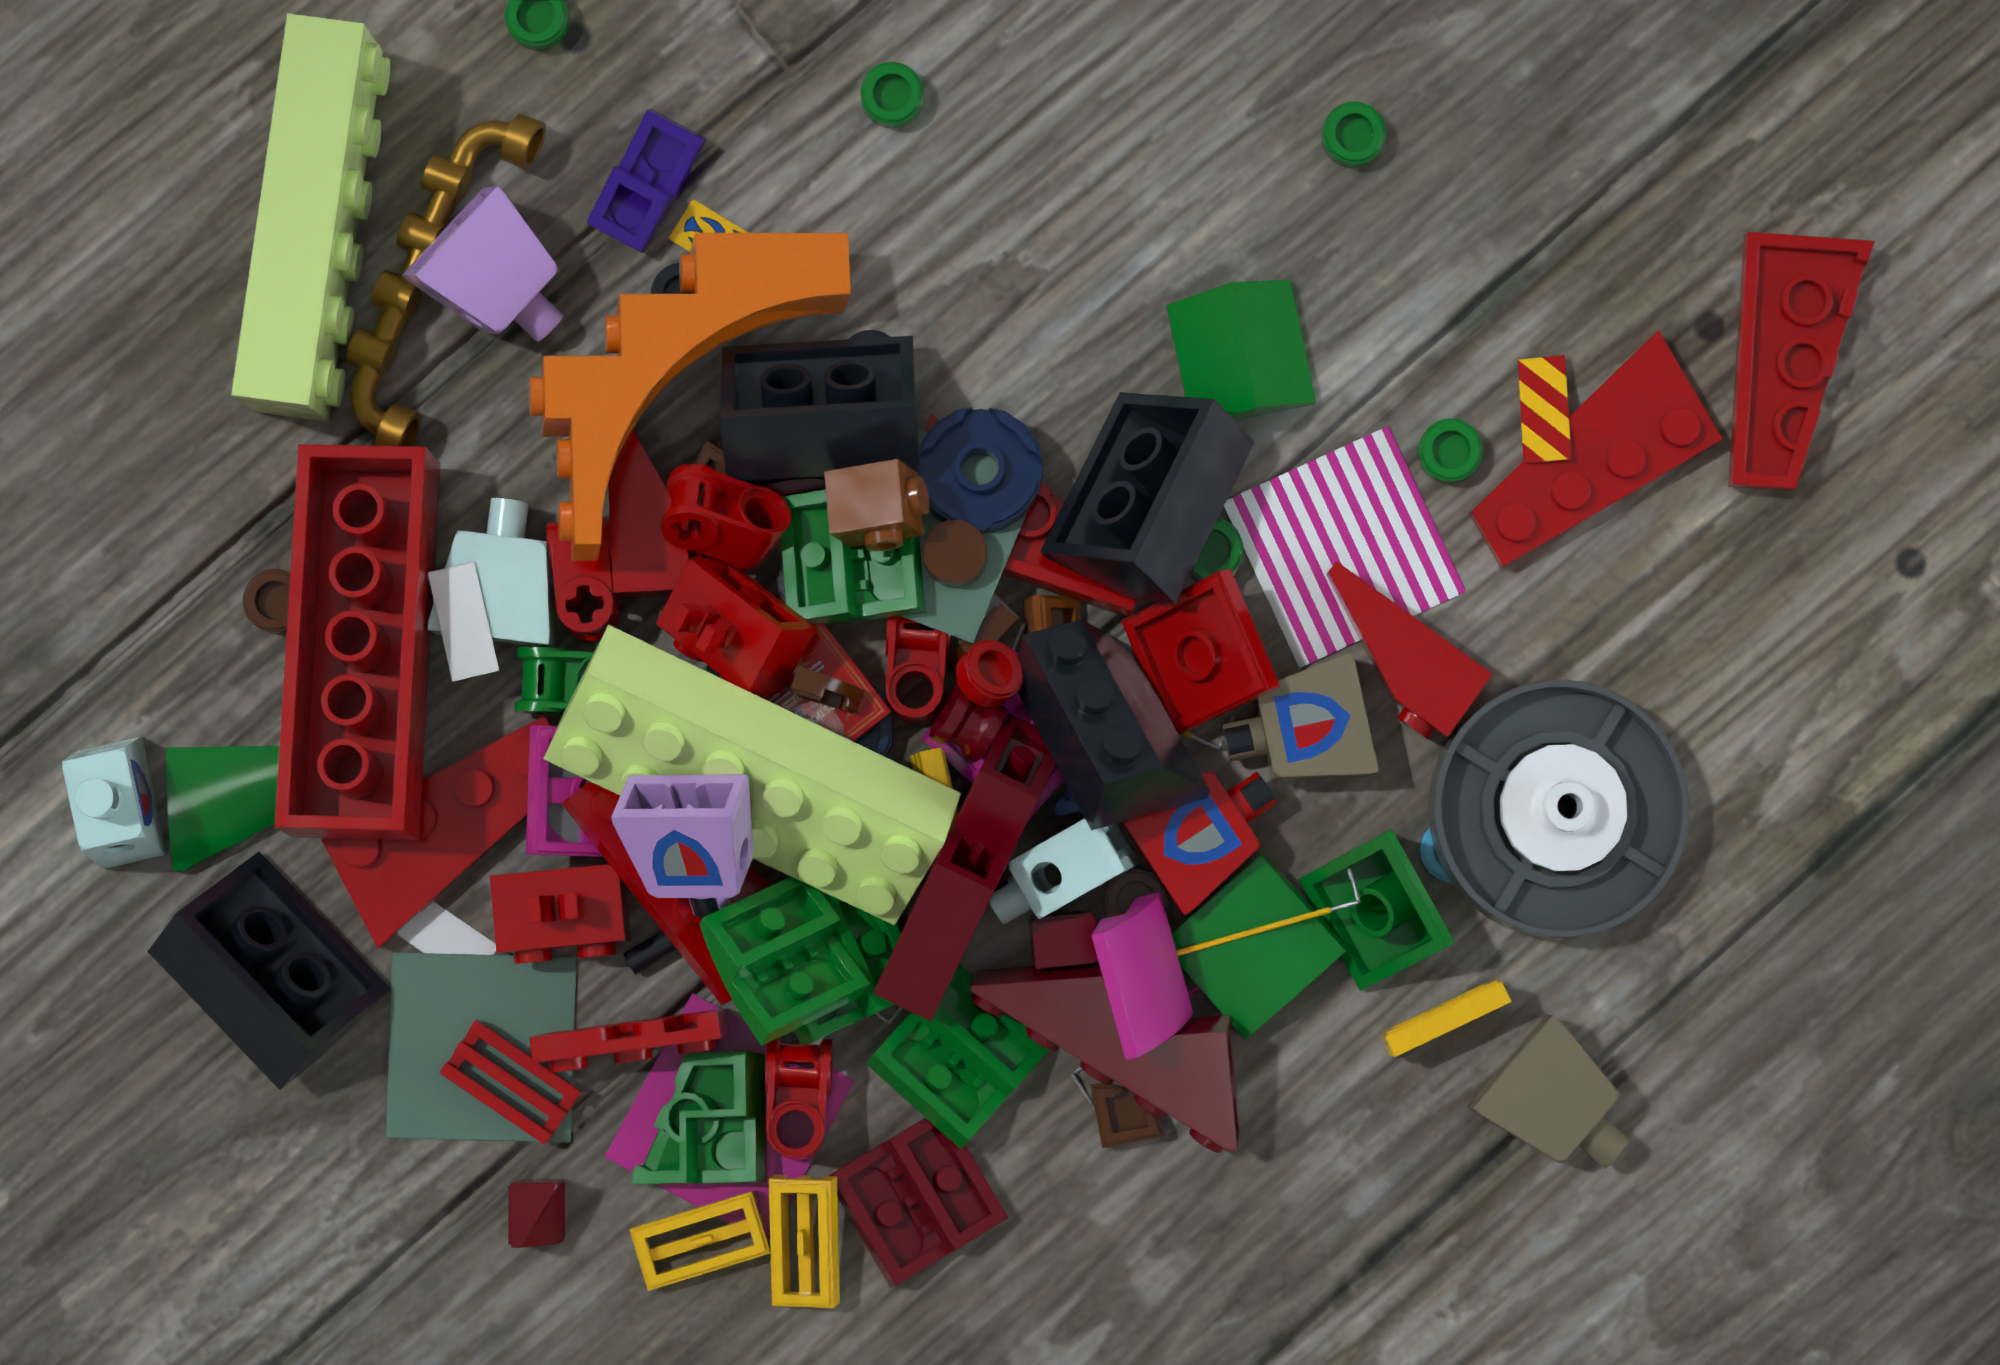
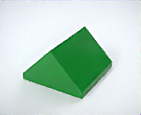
(1242, 348)
(1395, 917)

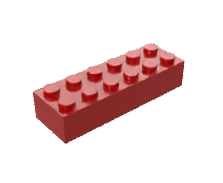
(357, 643)

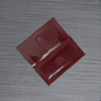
(916, 1200)

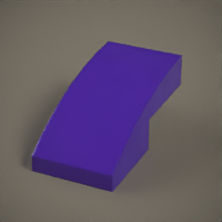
(646, 180)

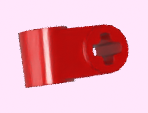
(726, 518)
(580, 580)
(915, 655)
(798, 1091)

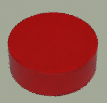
(989, 673)

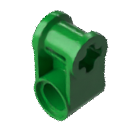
(549, 678)

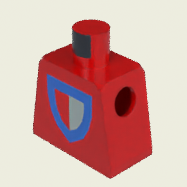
(1201, 841)

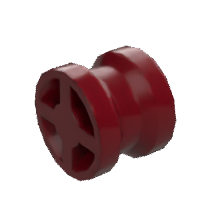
(966, 724)

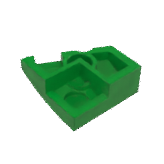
(217, 798)
(711, 1124)

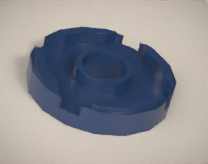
(987, 433)

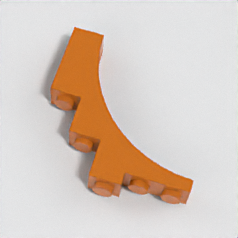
(735, 288)

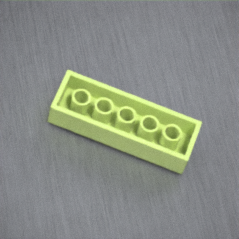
(310, 218)
(815, 798)

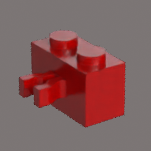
(735, 626)
(559, 910)

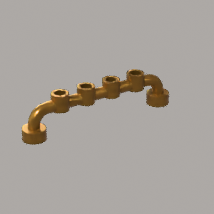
(397, 297)

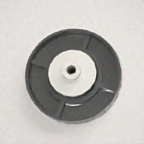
(1501, 821)

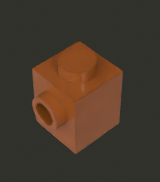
(876, 504)

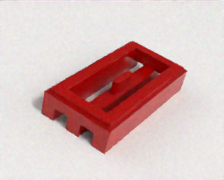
(466, 1051)

